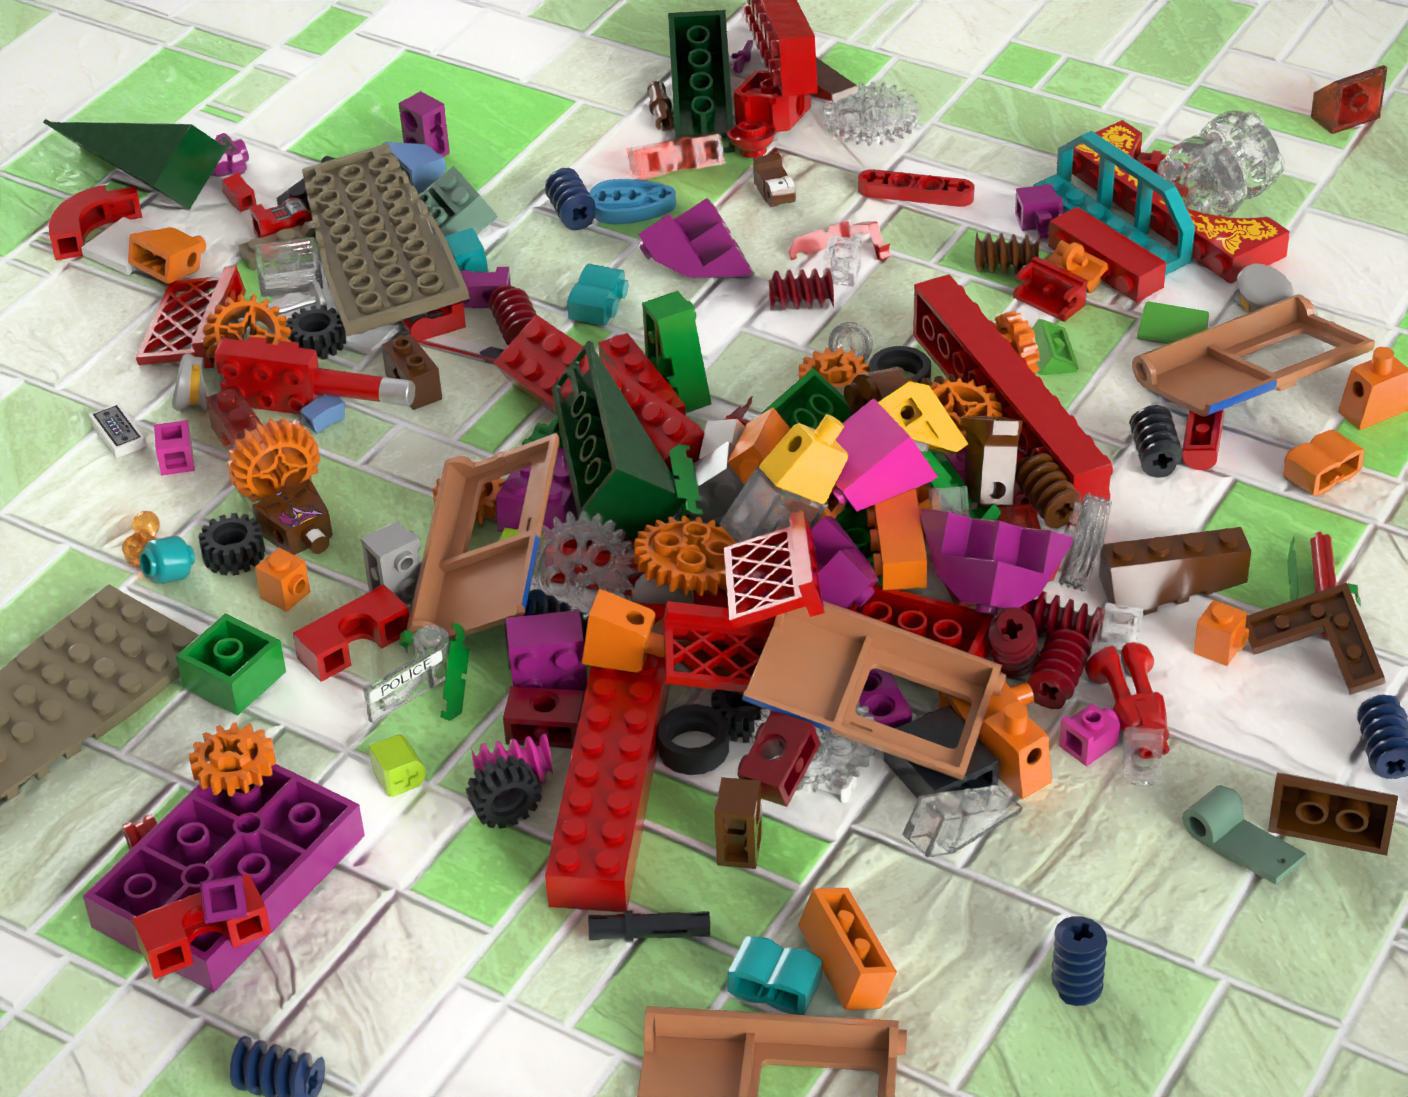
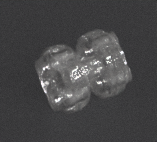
(1224, 163)

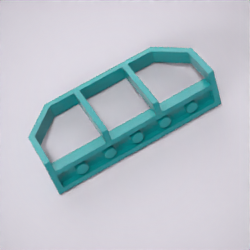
(1147, 182)

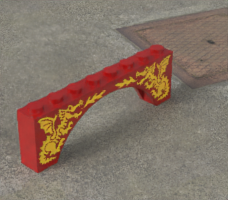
(1219, 242)

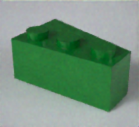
(675, 347)

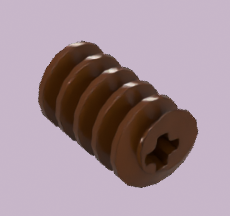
(1004, 253)
(1047, 488)

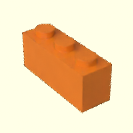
(898, 541)
(849, 948)

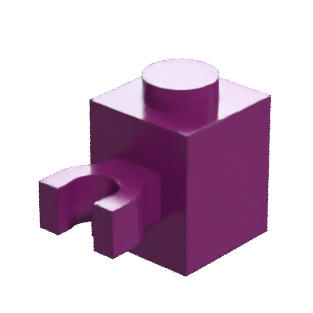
(1036, 208)

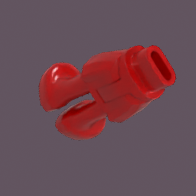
(1139, 710)

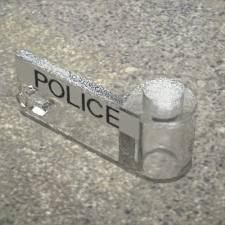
(412, 678)

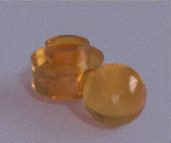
(145, 526)

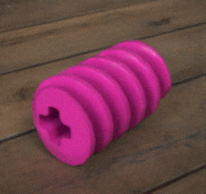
(536, 756)

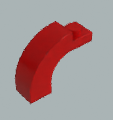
(87, 211)

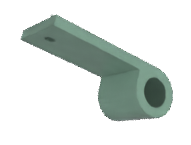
(1220, 825)

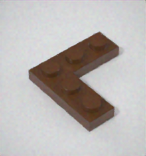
(1327, 612)

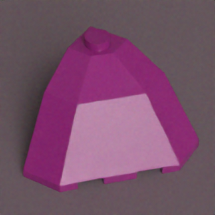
(695, 244)
(991, 559)
(843, 569)

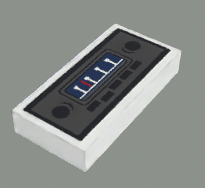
(117, 430)

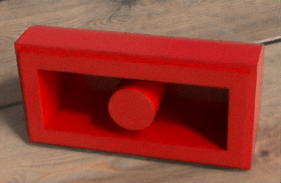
(1202, 440)

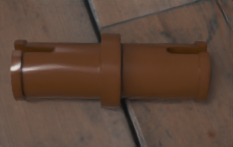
(660, 106)

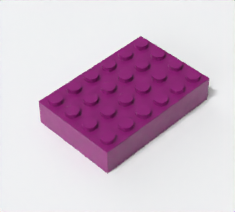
(278, 833)

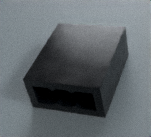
(945, 729)

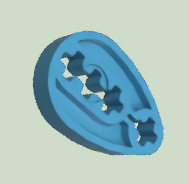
(631, 200)

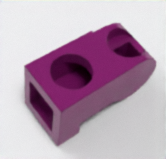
(483, 284)

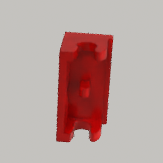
(1051, 289)

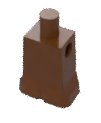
(991, 458)

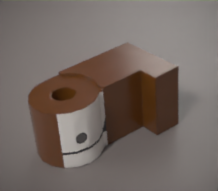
(773, 180)

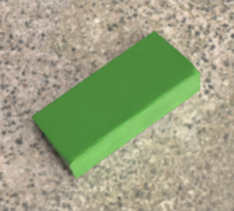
(1170, 323)
(1054, 348)

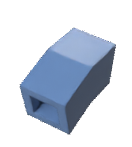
(323, 412)

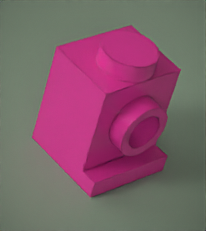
(174, 447)
(1096, 730)

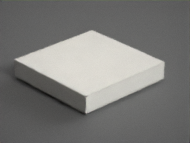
(112, 245)

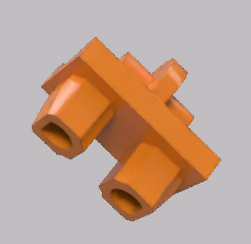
(1075, 260)

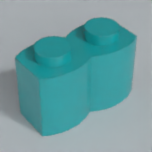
(597, 294)
(775, 975)

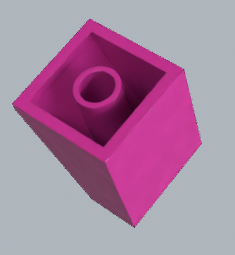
(880, 459)

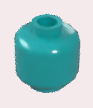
(166, 559)

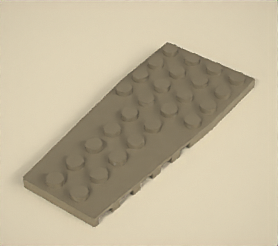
(378, 242)
(83, 681)

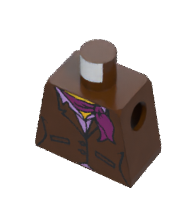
(295, 519)

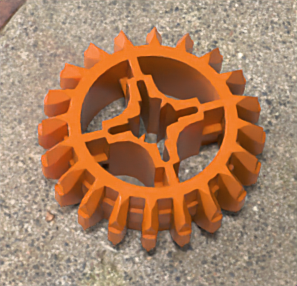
(249, 310)
(966, 400)
(272, 459)

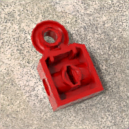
(763, 112)

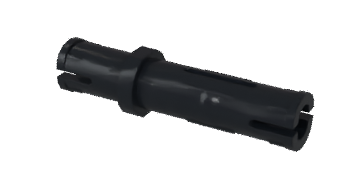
(657, 925)

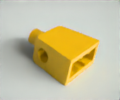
(807, 460)

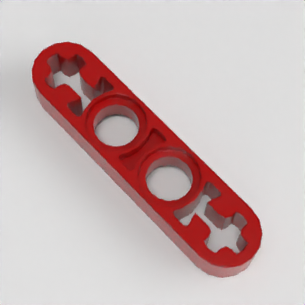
(947, 190)

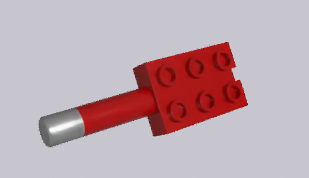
(289, 377)

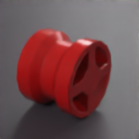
(135, 832)

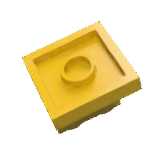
(928, 418)

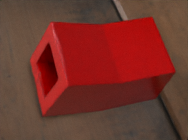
(238, 192)

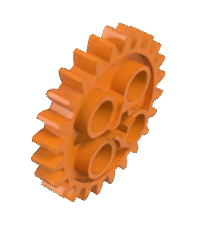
(684, 555)

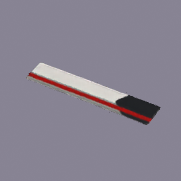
(462, 348)

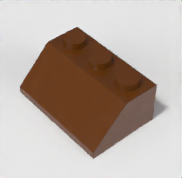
(1332, 813)

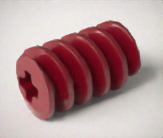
(801, 289)
(511, 310)
(1053, 617)
(1014, 641)
(1059, 668)

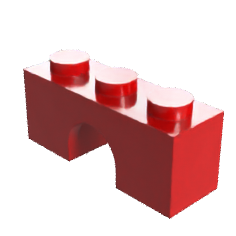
(374, 616)
(169, 930)

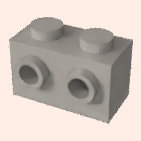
(392, 560)

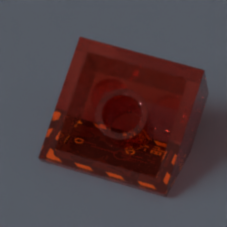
(1350, 100)

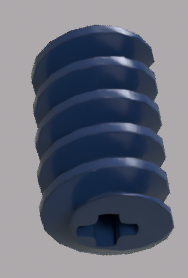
(570, 198)
(1385, 735)
(1079, 960)
(275, 1073)

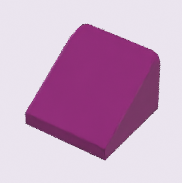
(223, 899)

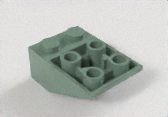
(456, 204)

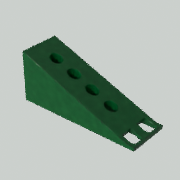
(700, 74)
(161, 155)
(609, 452)

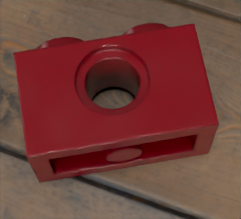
(540, 712)
(784, 736)

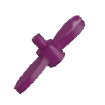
(742, 57)

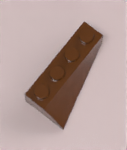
(1173, 567)

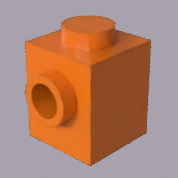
(282, 579)
(1220, 632)

